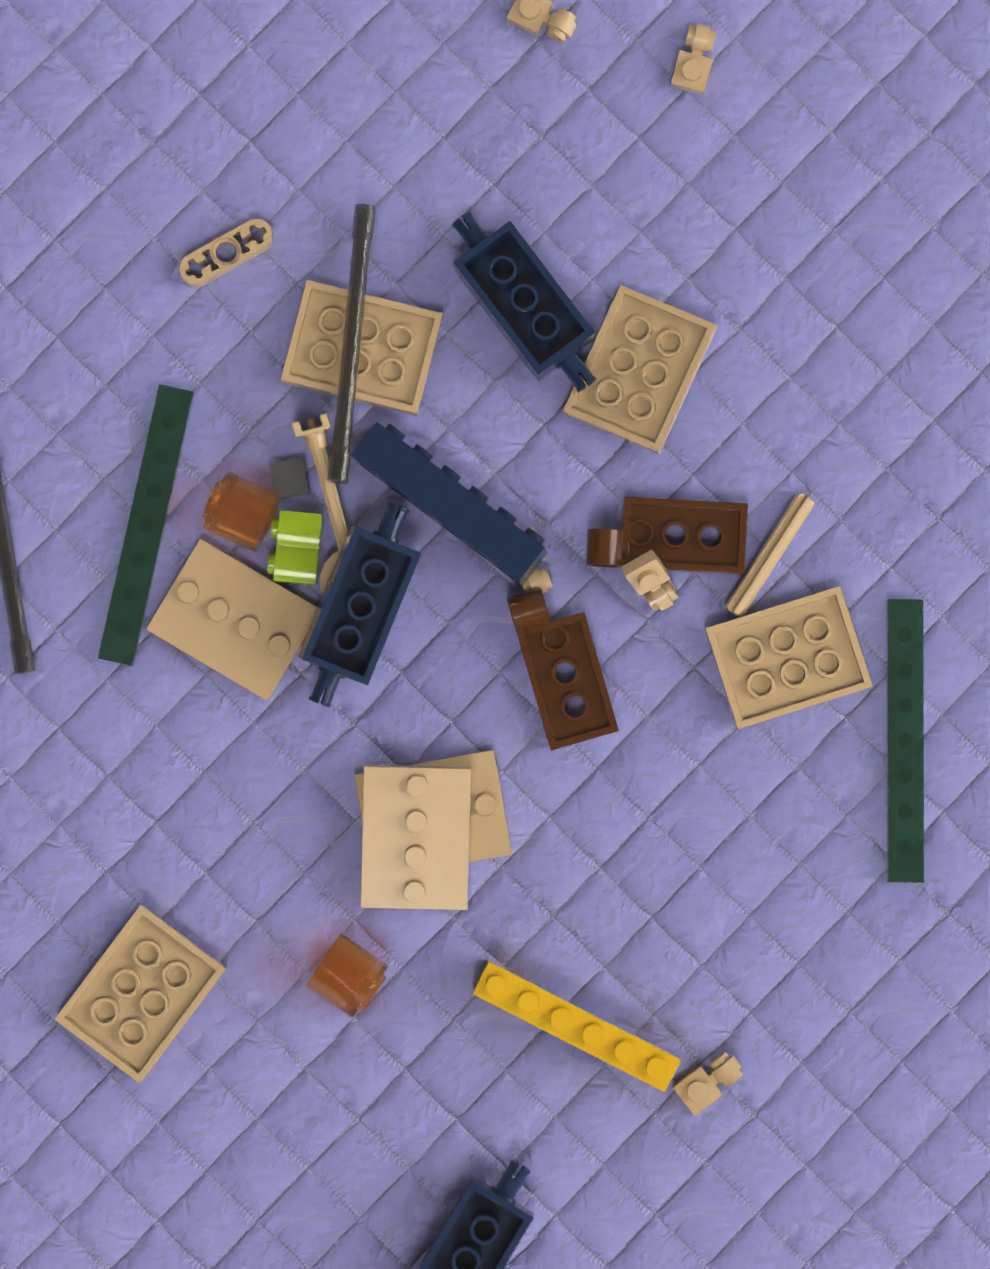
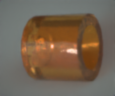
(240, 511)
(348, 976)

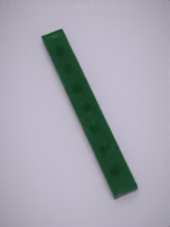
(146, 525)
(905, 741)

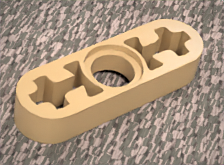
(224, 267)

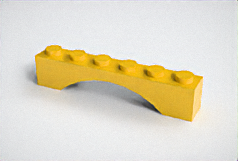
(576, 1026)

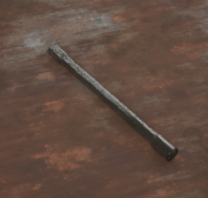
(340, 452)
(20, 642)

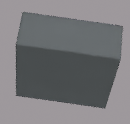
(290, 478)

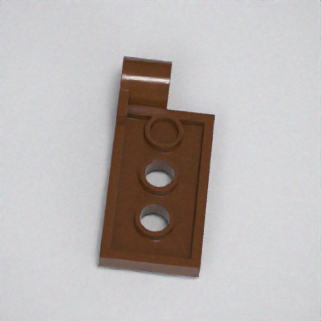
(645, 528)
(543, 649)

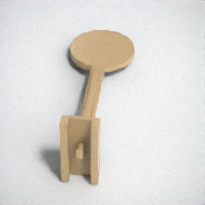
(316, 442)

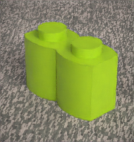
(296, 548)

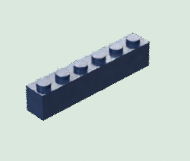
(449, 503)

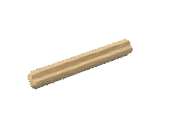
(769, 555)

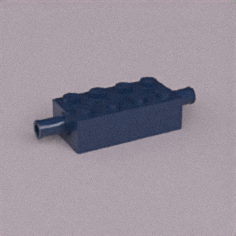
(524, 301)
(359, 604)
(482, 1225)

